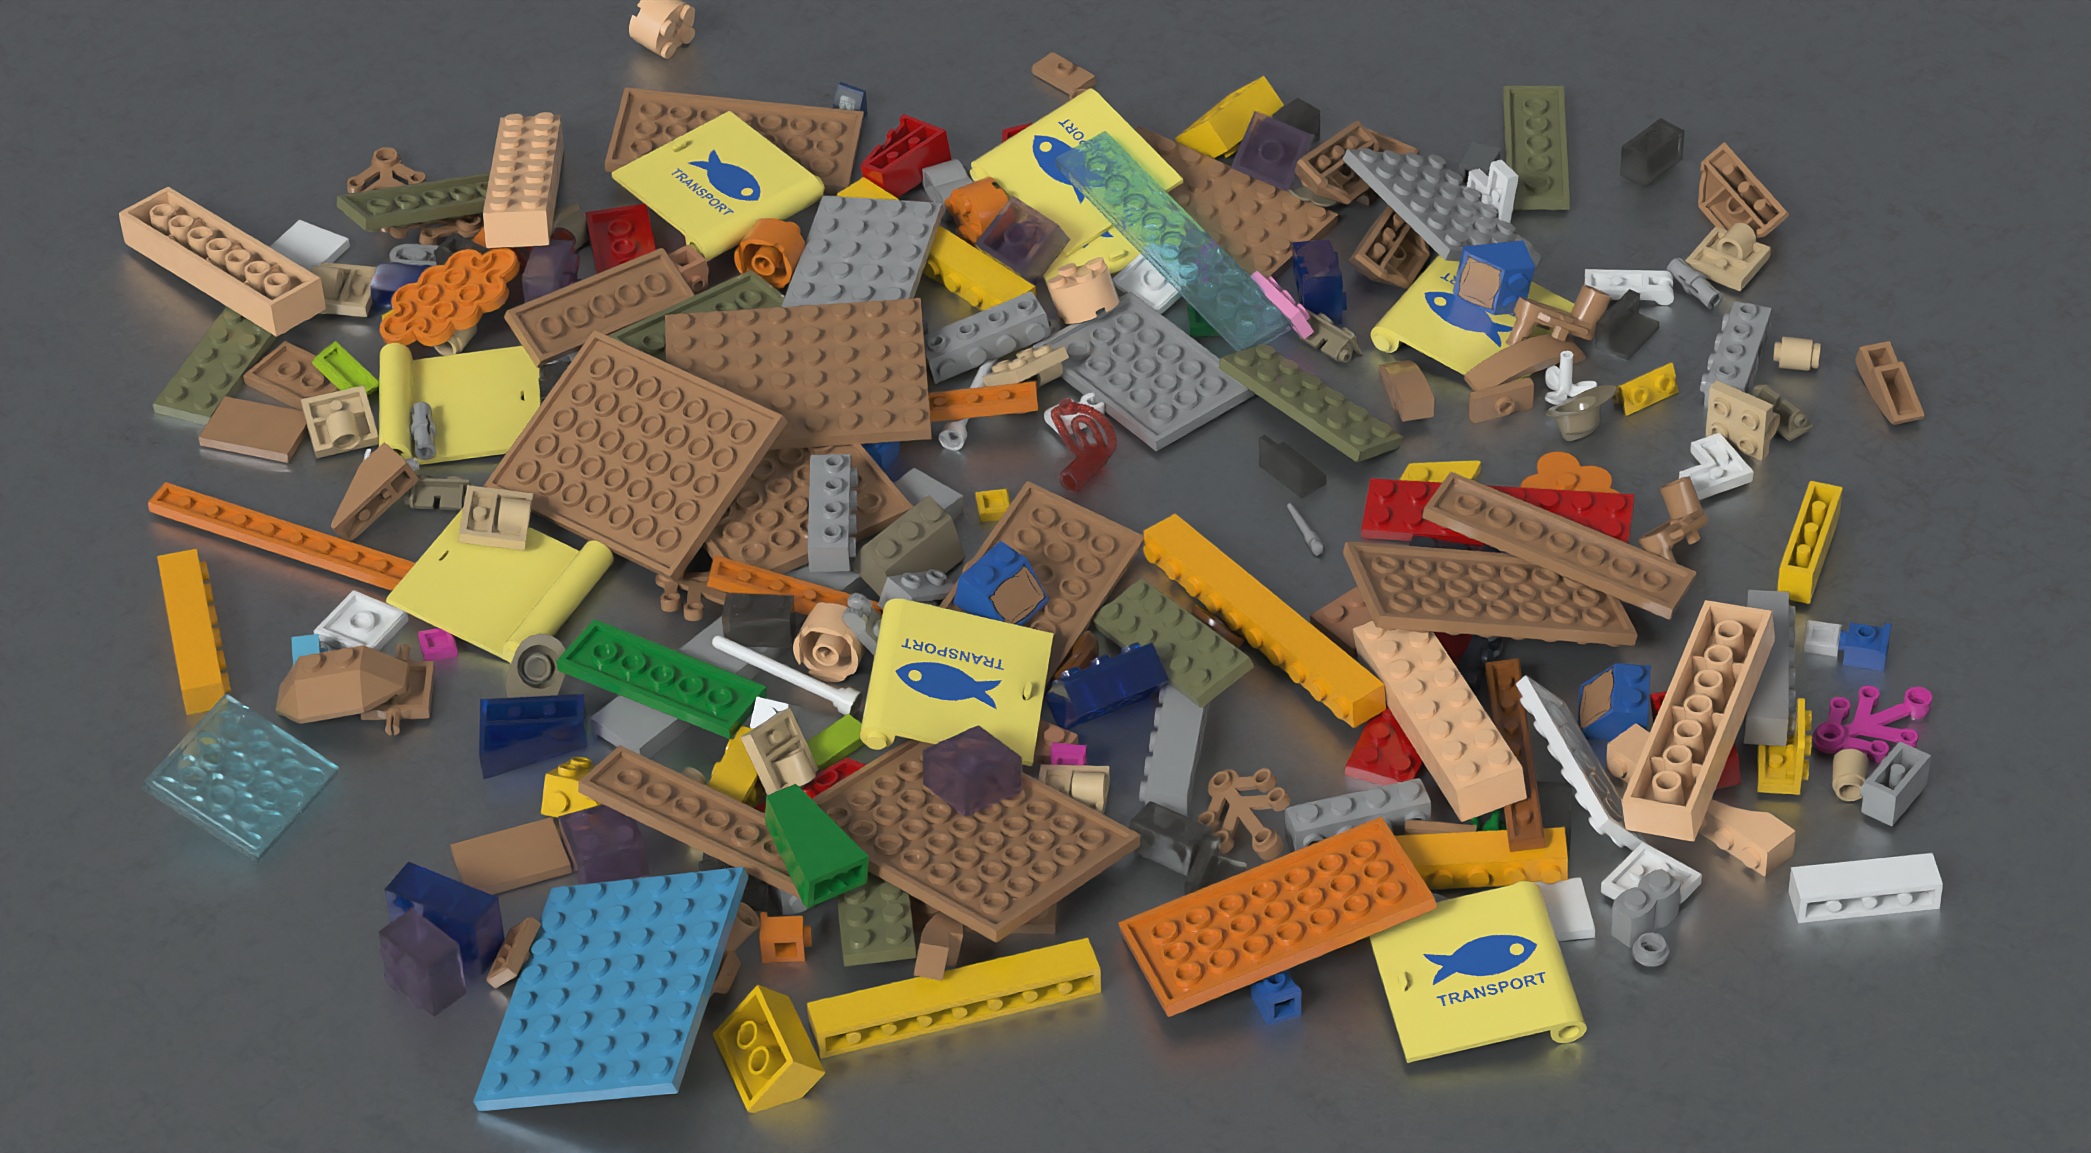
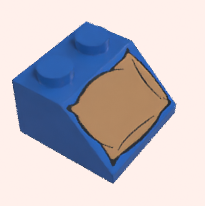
(1494, 276)
(1001, 587)
(1614, 701)

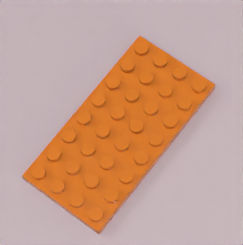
(1276, 916)

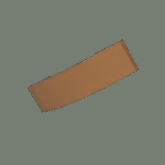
(1521, 360)

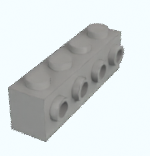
(985, 336)
(1738, 348)
(830, 513)
(1330, 816)

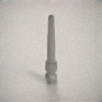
(1310, 536)

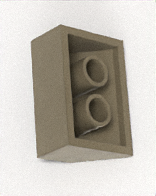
(912, 544)

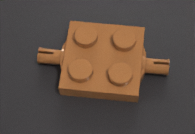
(414, 702)

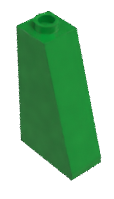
(813, 847)

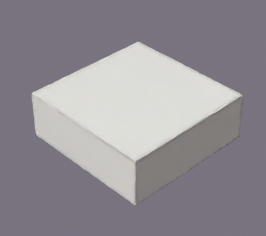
(1822, 638)

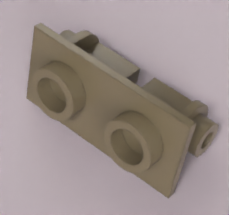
(1338, 341)
(1792, 420)
(449, 490)

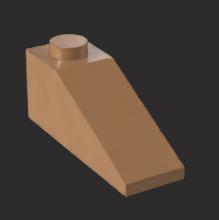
(374, 488)

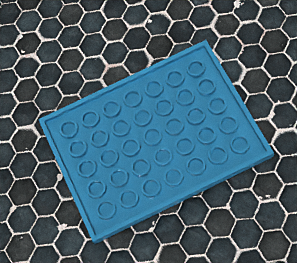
(612, 990)

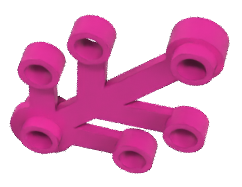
(1832, 737)

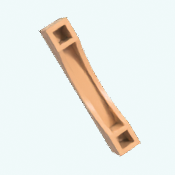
(1750, 836)

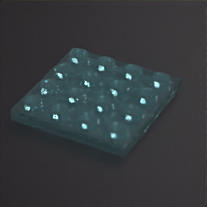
(240, 778)

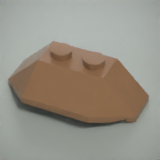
(1328, 174)
(1734, 194)
(1390, 251)
(340, 684)

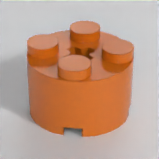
(975, 208)
(771, 251)

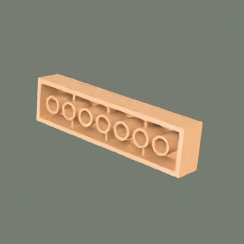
(523, 181)
(222, 261)
(1442, 719)
(1698, 721)

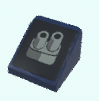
(850, 98)

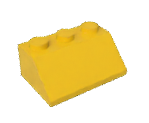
(1228, 120)
(768, 1050)

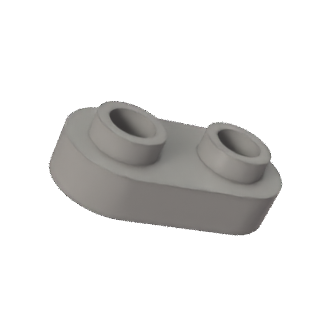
(414, 254)

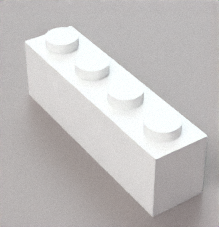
(1865, 887)

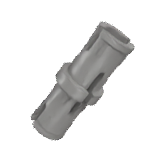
(1695, 283)
(423, 430)

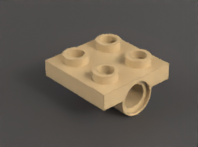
(1730, 256)
(345, 288)
(1031, 364)
(1741, 419)
(340, 421)
(495, 517)
(780, 752)
(1081, 782)

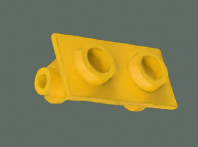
(1647, 389)

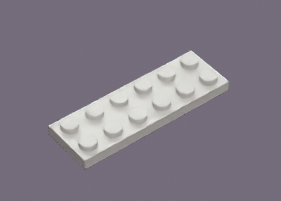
(1579, 761)

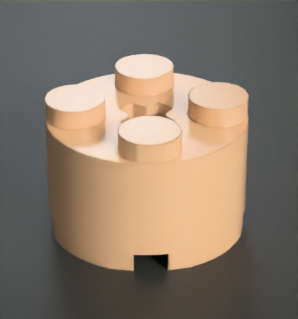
(663, 25)
(1082, 291)
(828, 644)

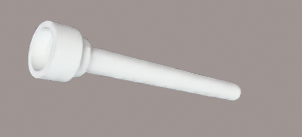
(954, 433)
(845, 700)

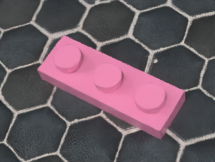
(1285, 303)

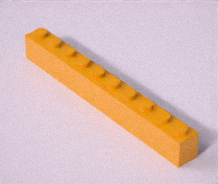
(1265, 621)

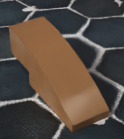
(1889, 383)
(1407, 390)
(938, 946)

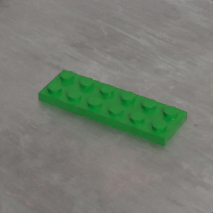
(661, 678)

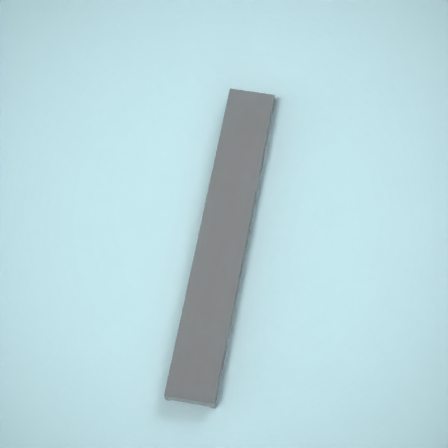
(650, 730)

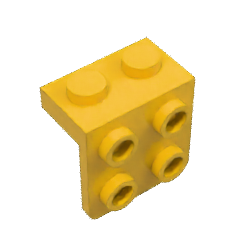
(1784, 767)
(561, 788)

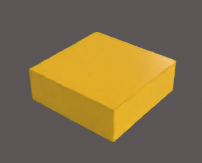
(992, 504)

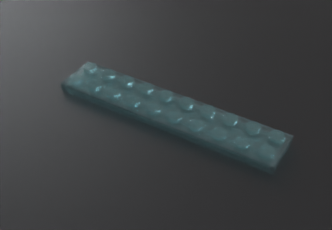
(1173, 242)

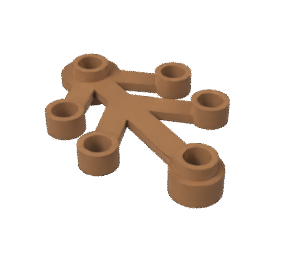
(384, 163)
(466, 227)
(696, 586)
(1226, 788)

